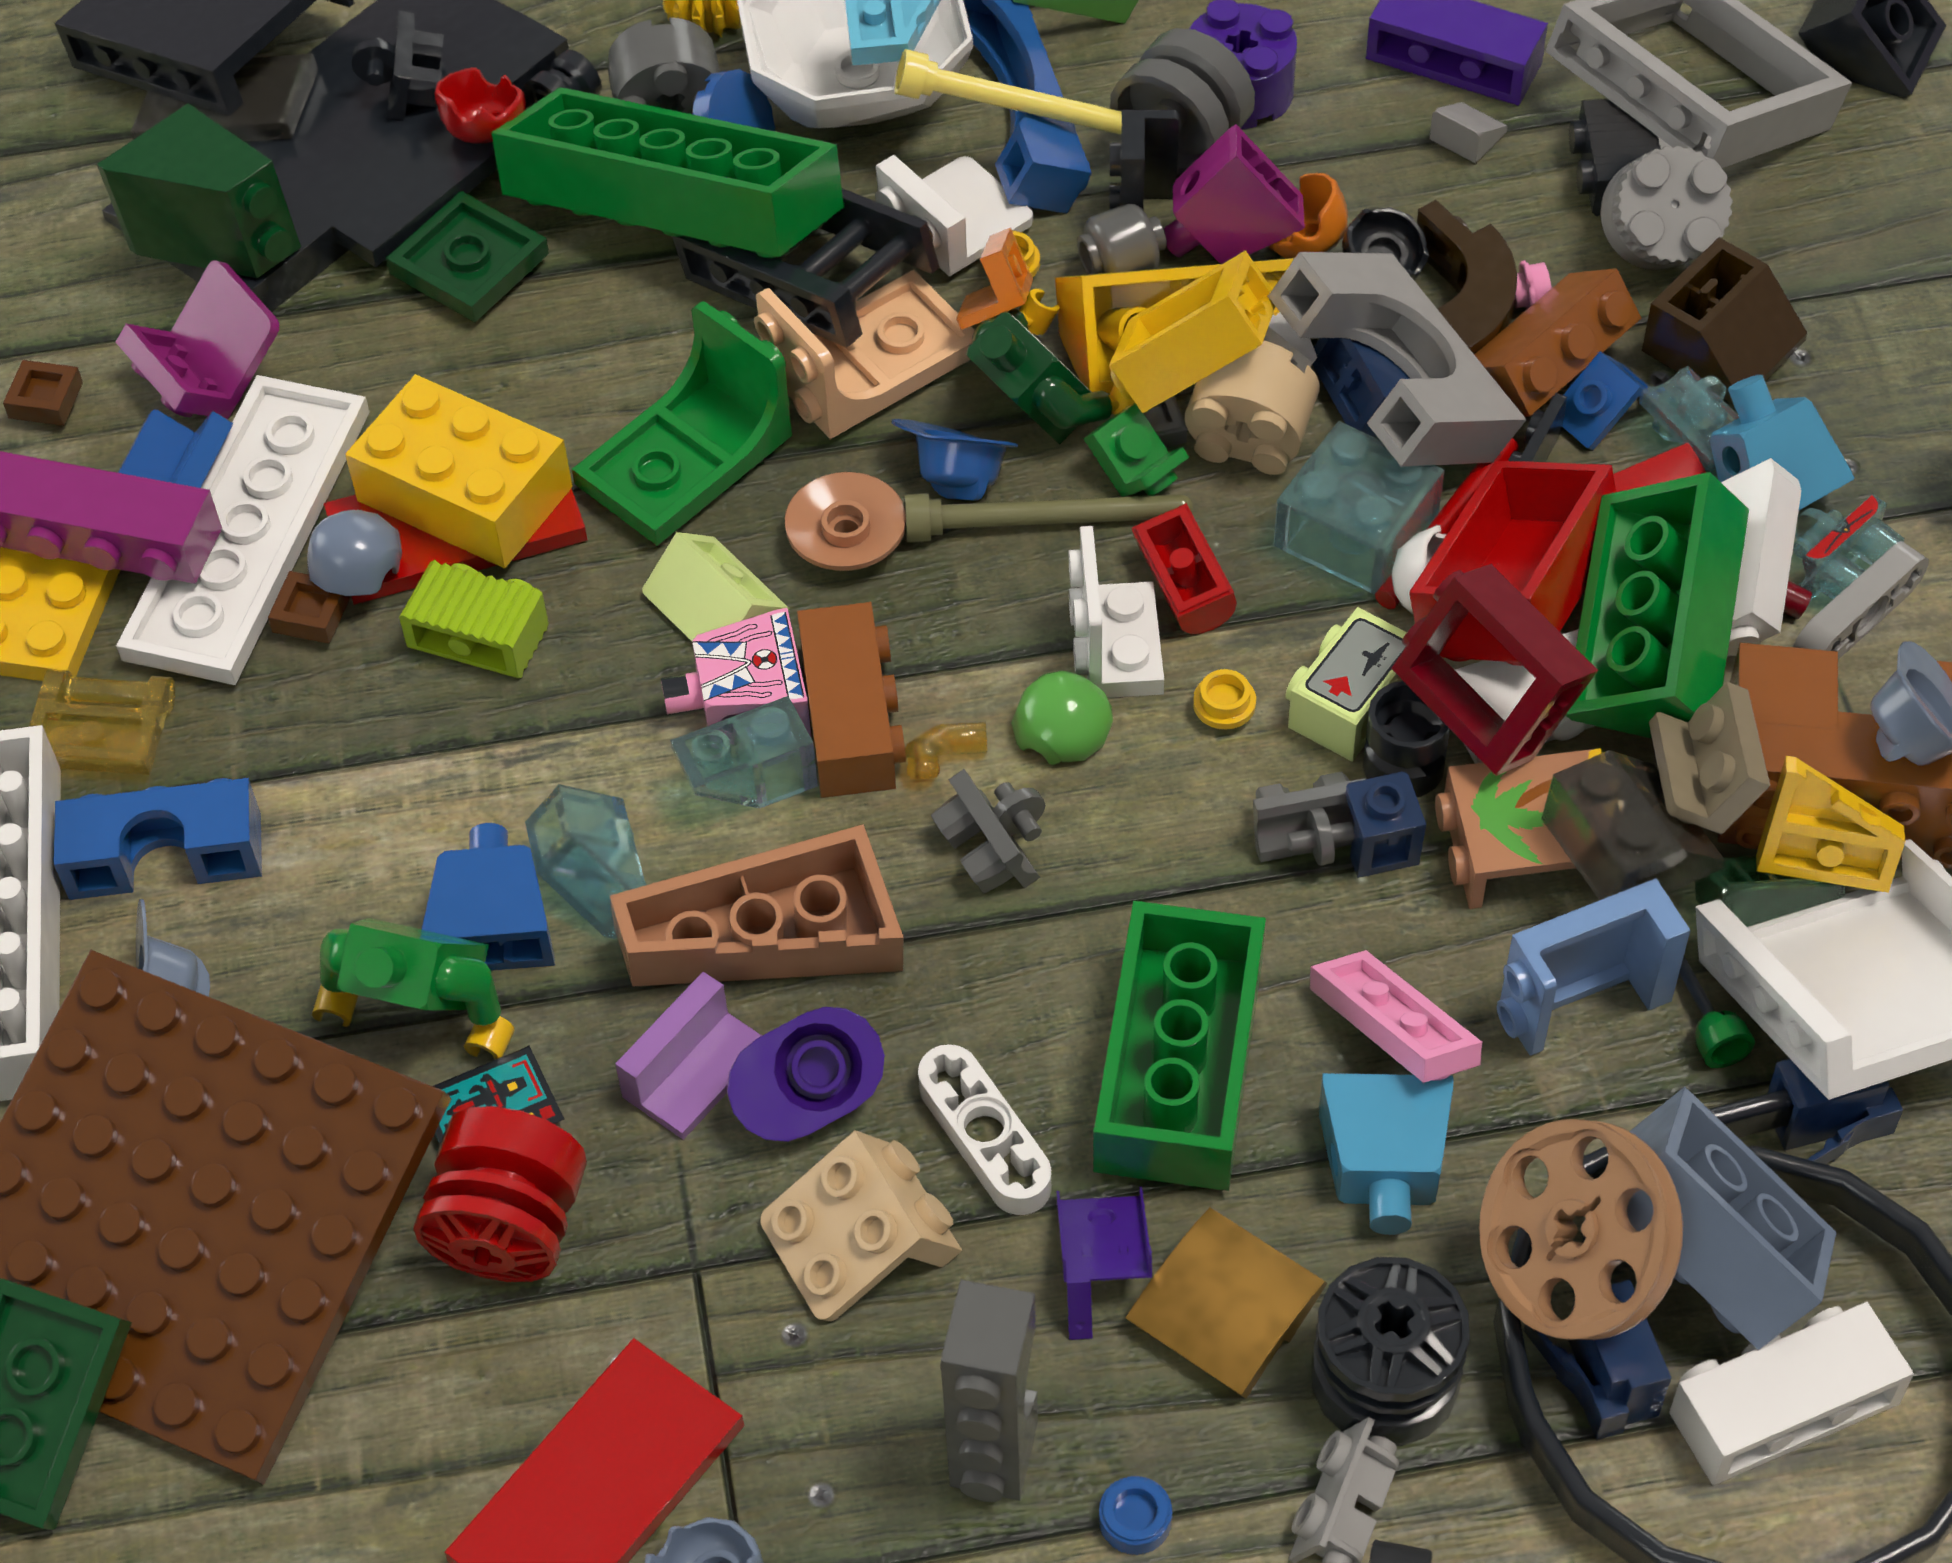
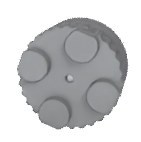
(1666, 207)

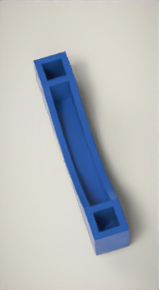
(1043, 157)

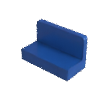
(173, 452)

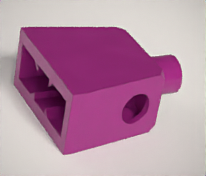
(1232, 201)

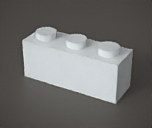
(1789, 1391)

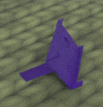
(1098, 1243)

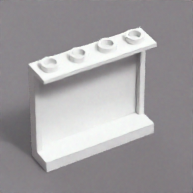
(1850, 983)

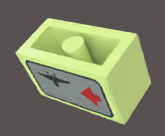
(1335, 692)

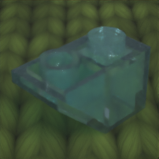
(750, 756)
(585, 851)

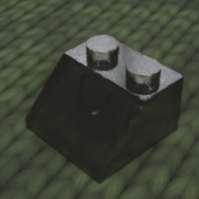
(1618, 829)

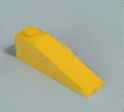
(1100, 305)

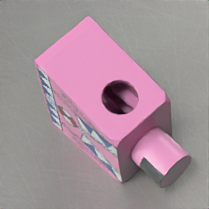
(741, 670)

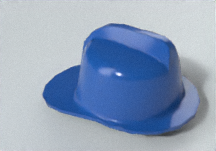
(955, 461)

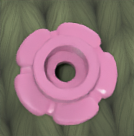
(1532, 284)

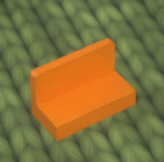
(1008, 280)

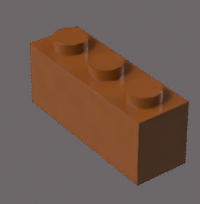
(1559, 336)
(850, 699)

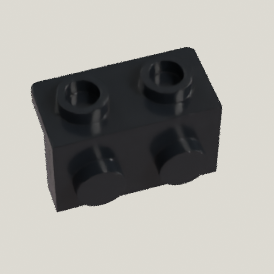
(1144, 157)

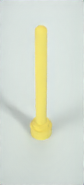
(921, 76)

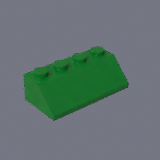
(1659, 601)

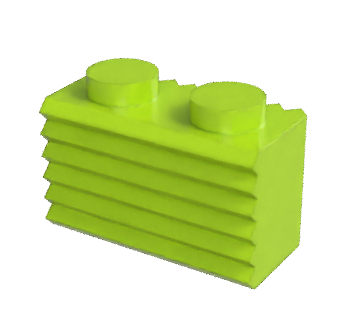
(475, 618)

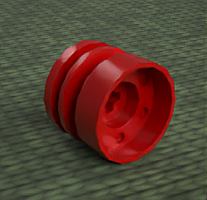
(500, 1194)

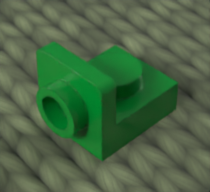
(1134, 453)

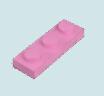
(1396, 1016)

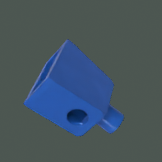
(491, 899)

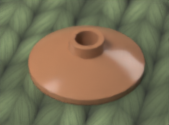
(842, 504)

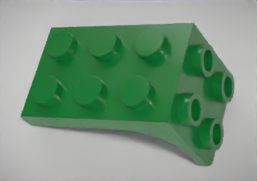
(699, 435)

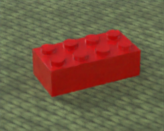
(1535, 529)

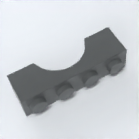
(985, 1393)

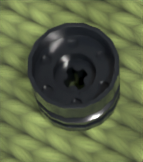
(1395, 1381)

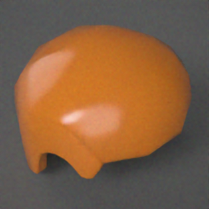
(1323, 217)

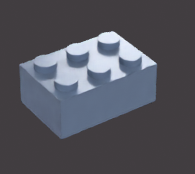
(1745, 1232)

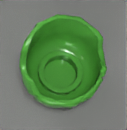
(1062, 717)

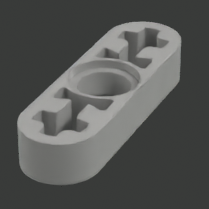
(1865, 601)

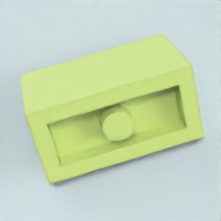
(706, 586)

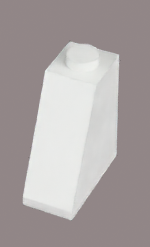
(1767, 552)

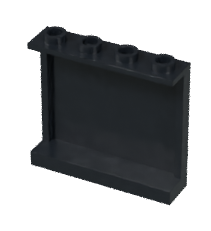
(176, 45)

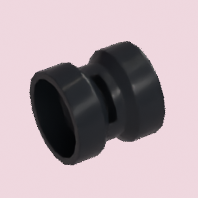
(567, 71)

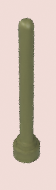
(929, 517)

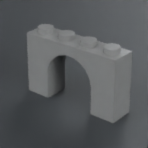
(1450, 403)

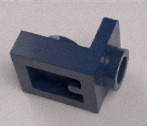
(1387, 824)

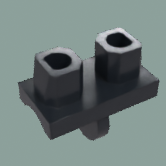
(409, 65)

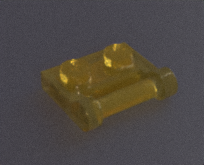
(103, 735)

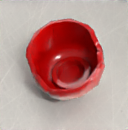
(475, 107)

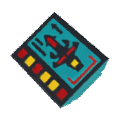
(507, 1083)

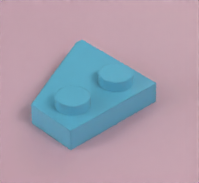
(885, 28)

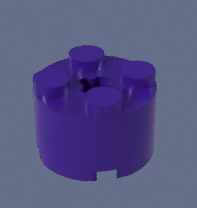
(1263, 45)

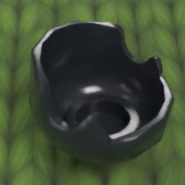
(1388, 232)

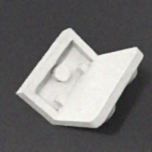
(958, 203)

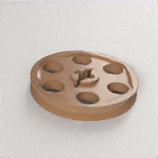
(1608, 1232)

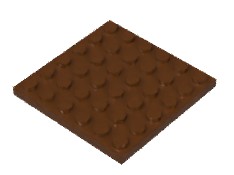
(207, 1192)

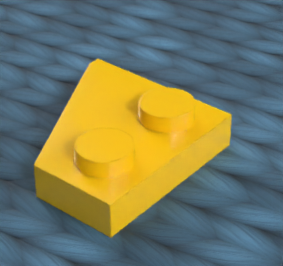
(1827, 833)

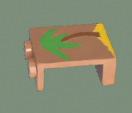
(1499, 821)

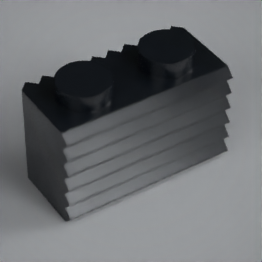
(1607, 143)

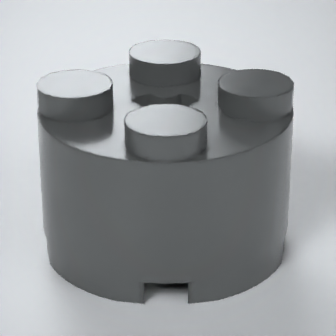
(662, 64)

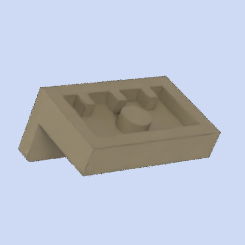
(1711, 763)

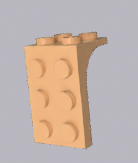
(904, 346)

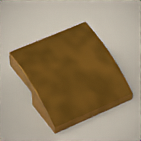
(1226, 1301)

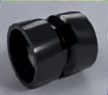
(1405, 738)

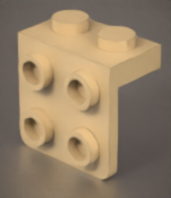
(856, 1223)

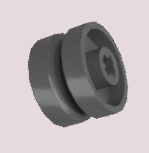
(1198, 80)

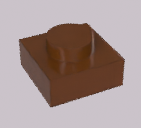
(43, 392)
(306, 610)

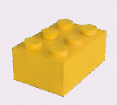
(459, 470)

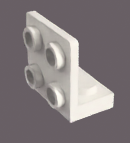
(1113, 628)

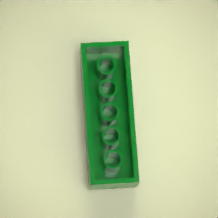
(669, 171)

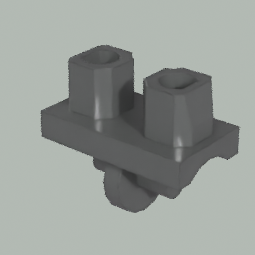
(972, 812)
(1303, 820)

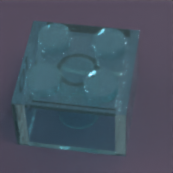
(1355, 507)

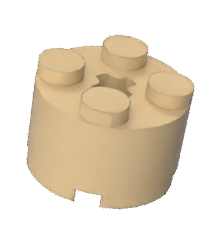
(1253, 409)

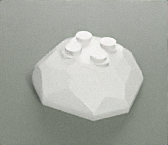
(805, 63)

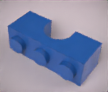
(107, 835)

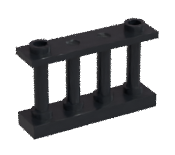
(818, 303)

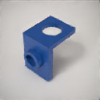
(1600, 399)

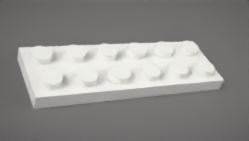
(267, 496)

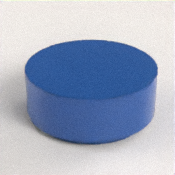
(1135, 1515)

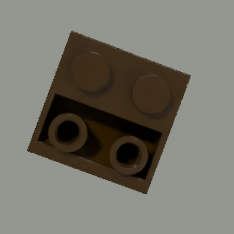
(1724, 318)

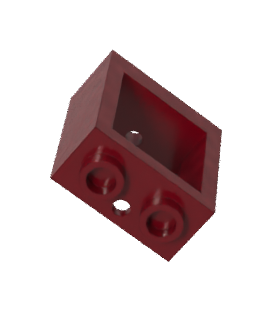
(1553, 661)

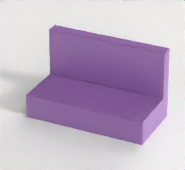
(685, 1058)

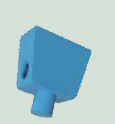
(1780, 430)
(1385, 1142)

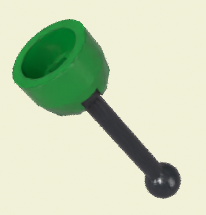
(1721, 1035)

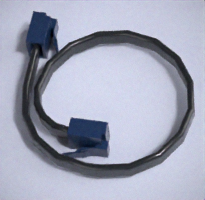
(1625, 1375)

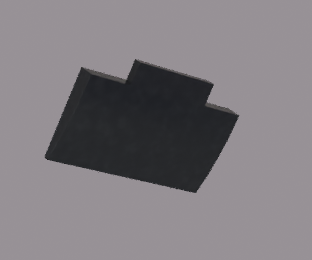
(377, 179)

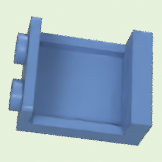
(1589, 950)

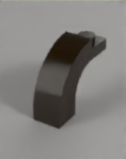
(1478, 269)

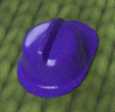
(805, 1074)

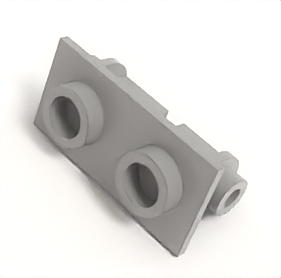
(1351, 1472)

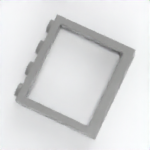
(1673, 108)

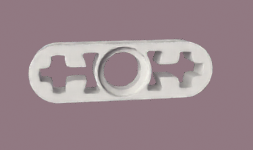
(985, 1157)

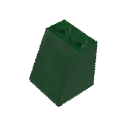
(199, 197)

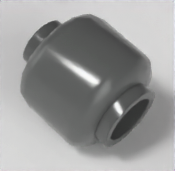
(1121, 241)

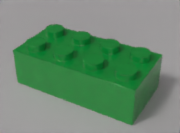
(1179, 1046)

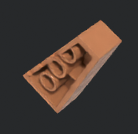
(764, 917)

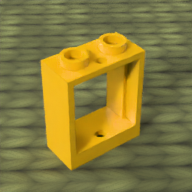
(1193, 333)

